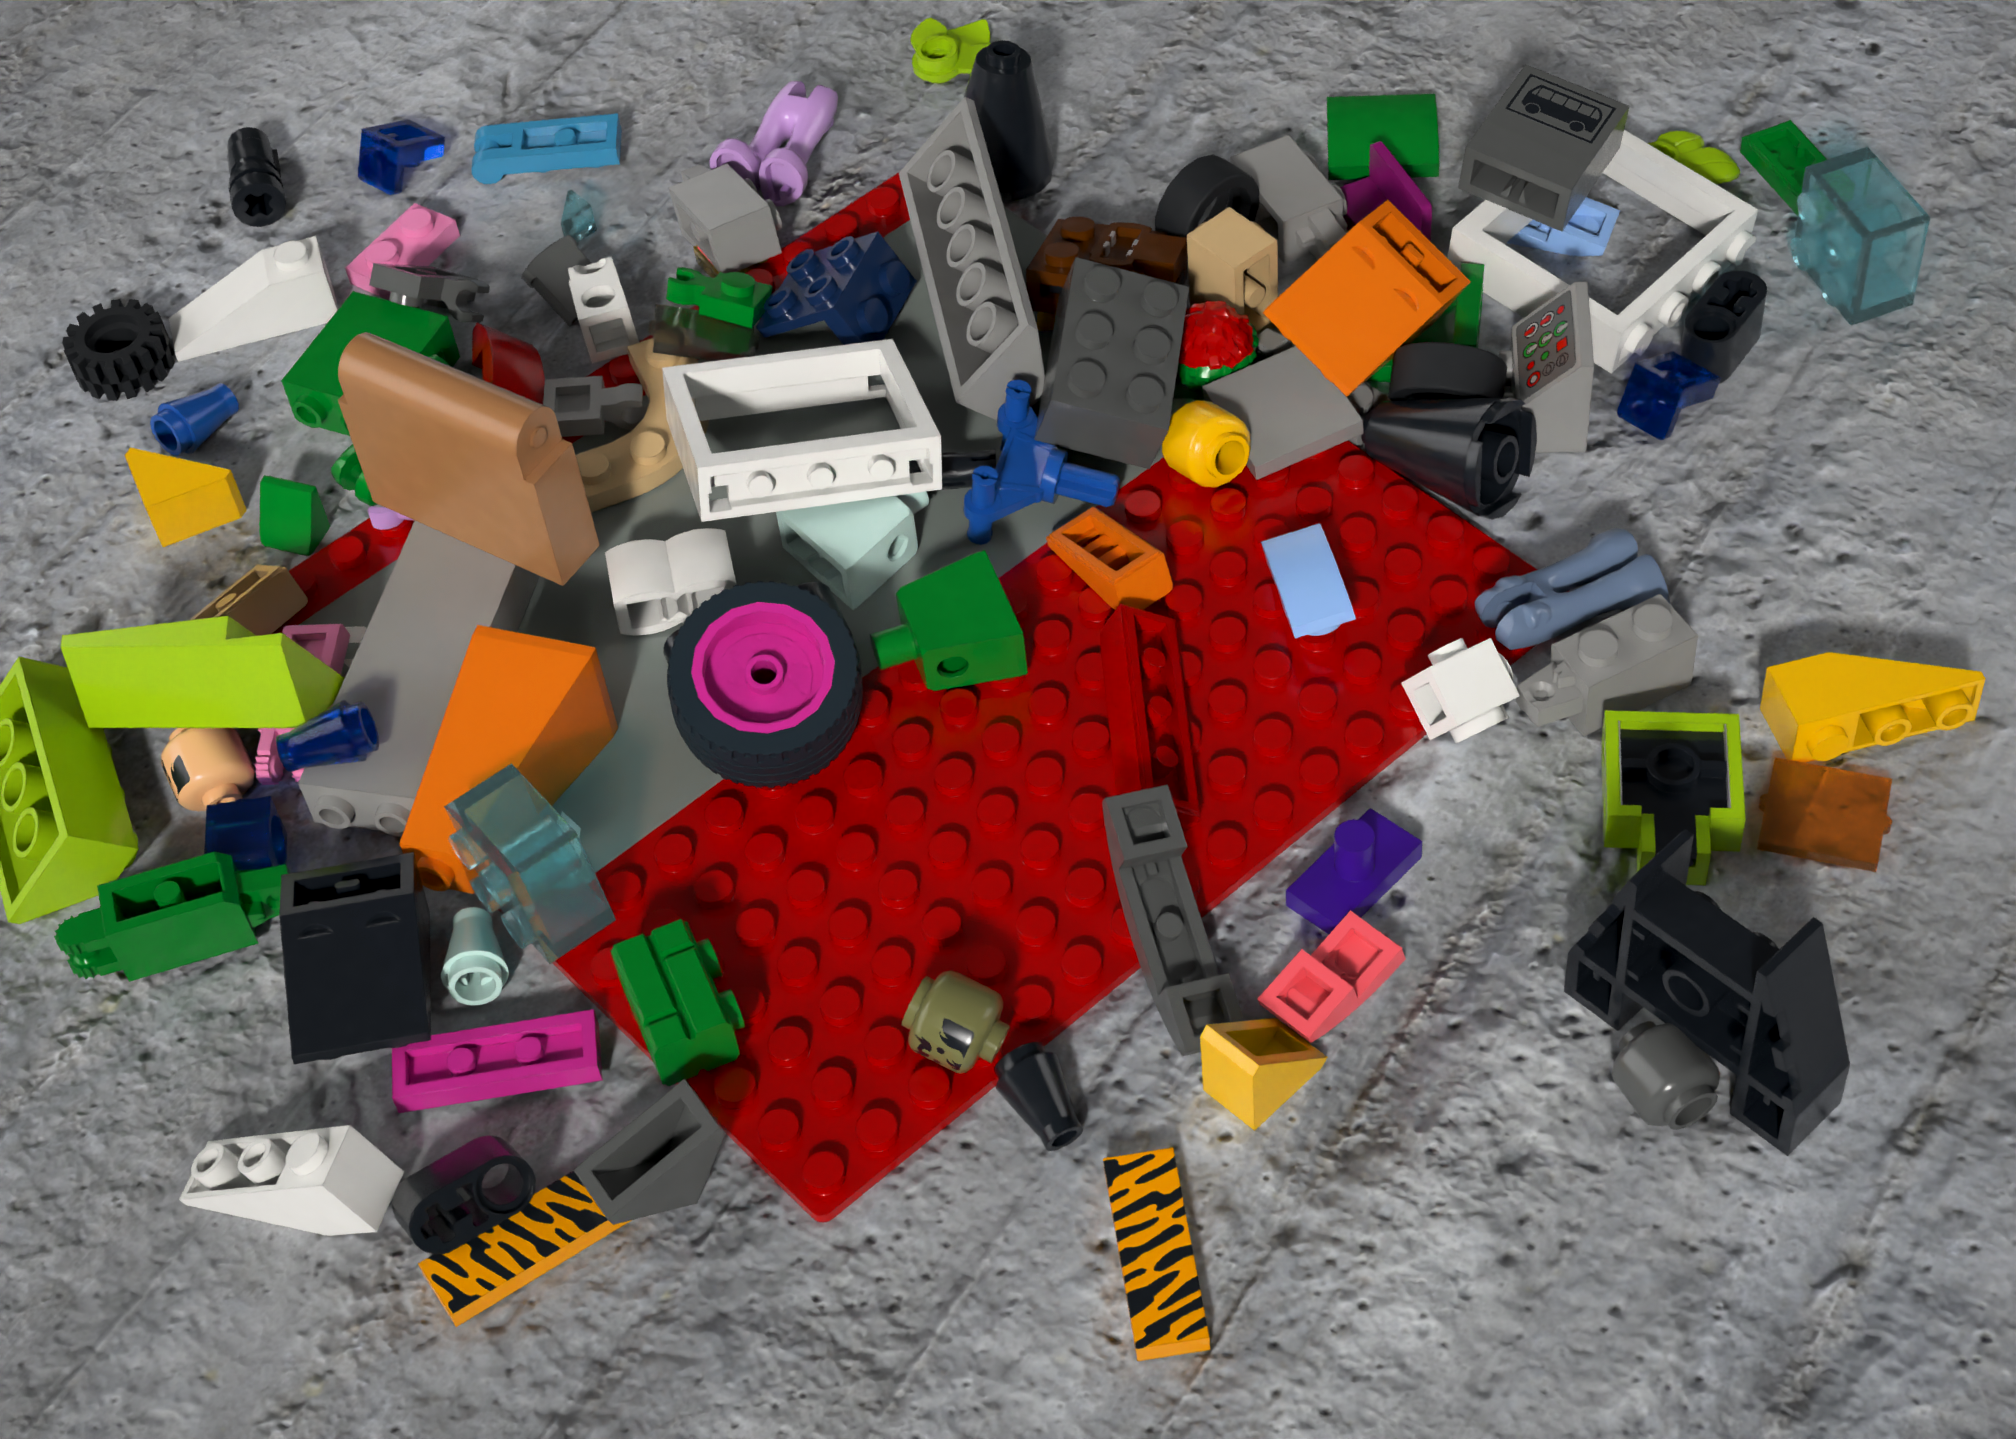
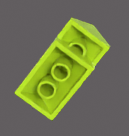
(196, 677)

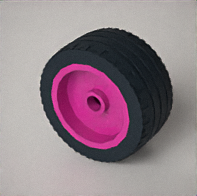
(765, 684)

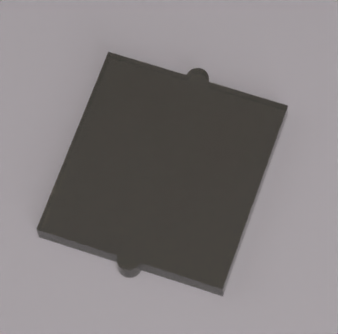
(696, 336)

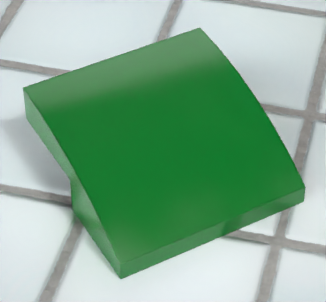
(1401, 122)

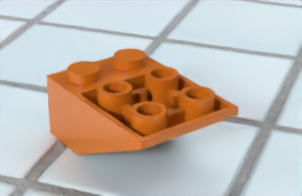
(1367, 298)

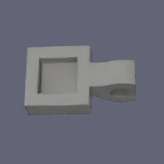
(585, 404)

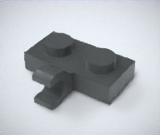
(430, 286)

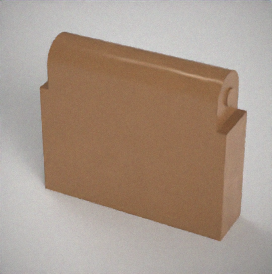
(466, 458)

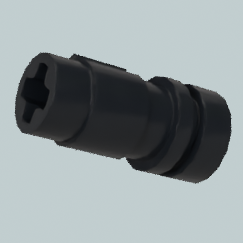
(254, 178)

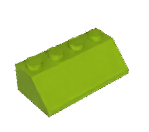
(58, 797)

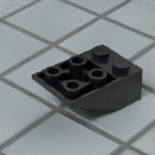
(356, 957)

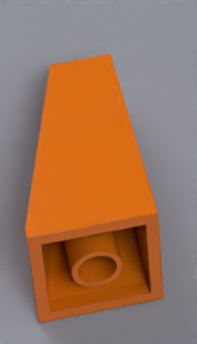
(516, 704)

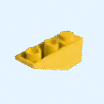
(1857, 702)

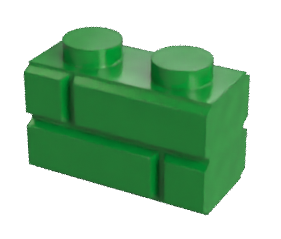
(677, 1002)

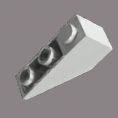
(300, 1180)

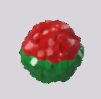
(1214, 344)

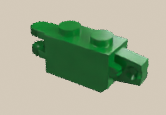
(171, 917)

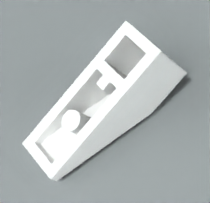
(261, 299)

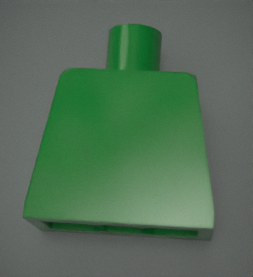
(955, 628)

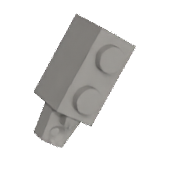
(1294, 199)
(726, 217)
(1613, 667)

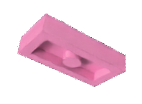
(411, 240)

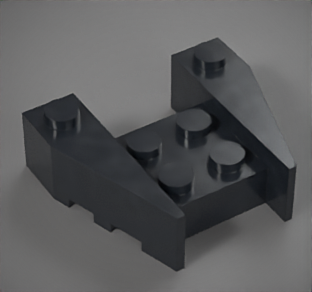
(1727, 988)

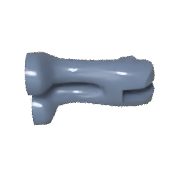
(1539, 607)

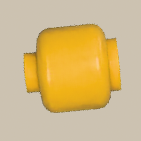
(1206, 443)

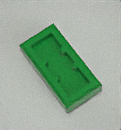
(1781, 158)

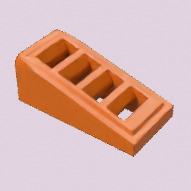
(1116, 564)

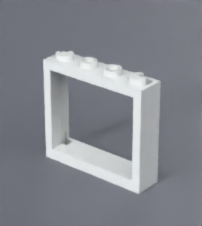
(1662, 181)
(805, 471)

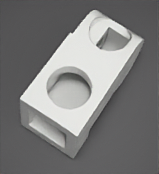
(602, 310)

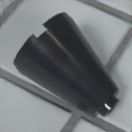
(1011, 118)
(1457, 447)

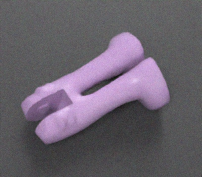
(790, 117)

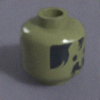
(955, 1021)

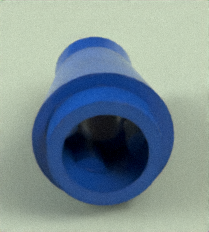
(191, 420)

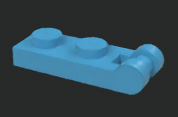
(546, 146)

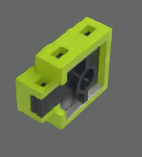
(1669, 777)

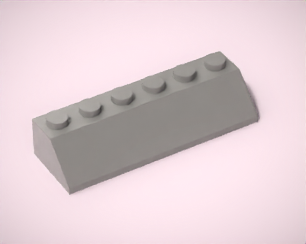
(971, 265)

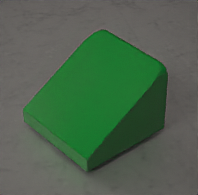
(291, 516)

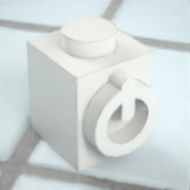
(1462, 690)

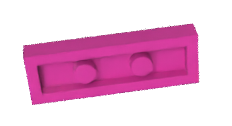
(497, 1061)

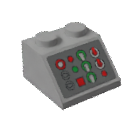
(1554, 368)

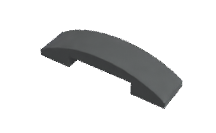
(1164, 916)

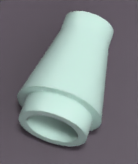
(474, 961)

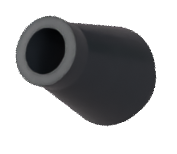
(1038, 1092)

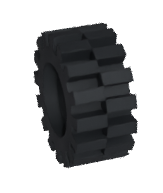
(92, 345)

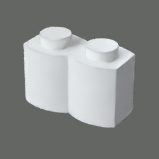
(664, 581)

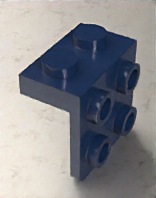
(849, 286)

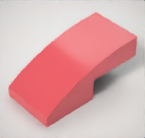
(1334, 980)

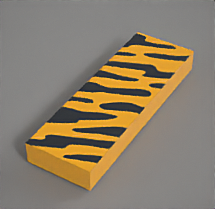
(517, 1251)
(1156, 1255)

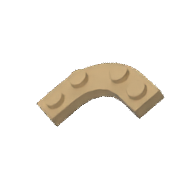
(644, 455)

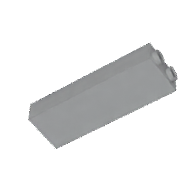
(410, 670)

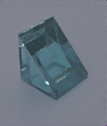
(577, 217)

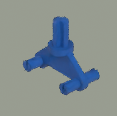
(1028, 471)

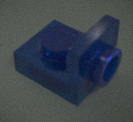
(393, 146)
(1661, 389)

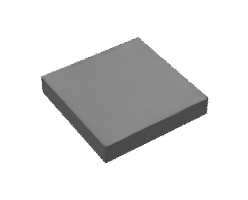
(1286, 410)

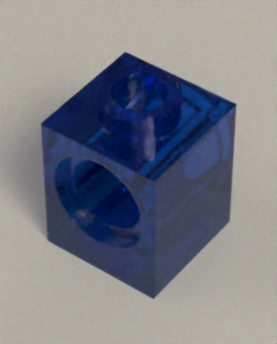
(248, 832)

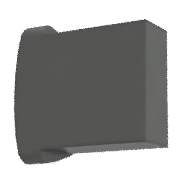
(550, 275)

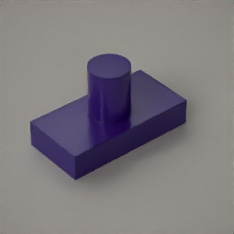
(1354, 871)

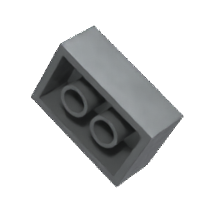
(1112, 363)

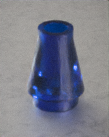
(331, 738)

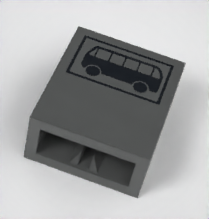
(1543, 147)

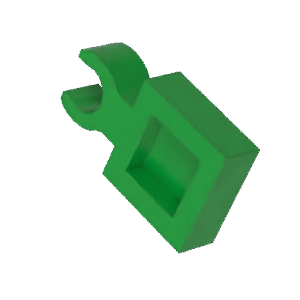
(727, 297)

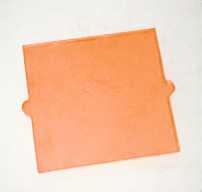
(1825, 814)

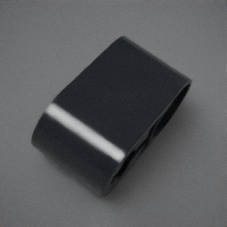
(1725, 323)
(456, 1219)

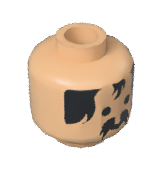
(207, 766)

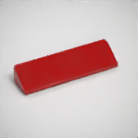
(1148, 707)

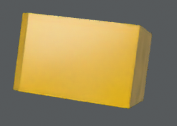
(184, 494)
(1255, 1066)

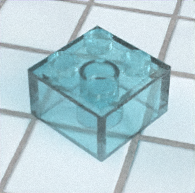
(1859, 235)
(528, 864)

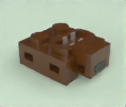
(1116, 245)

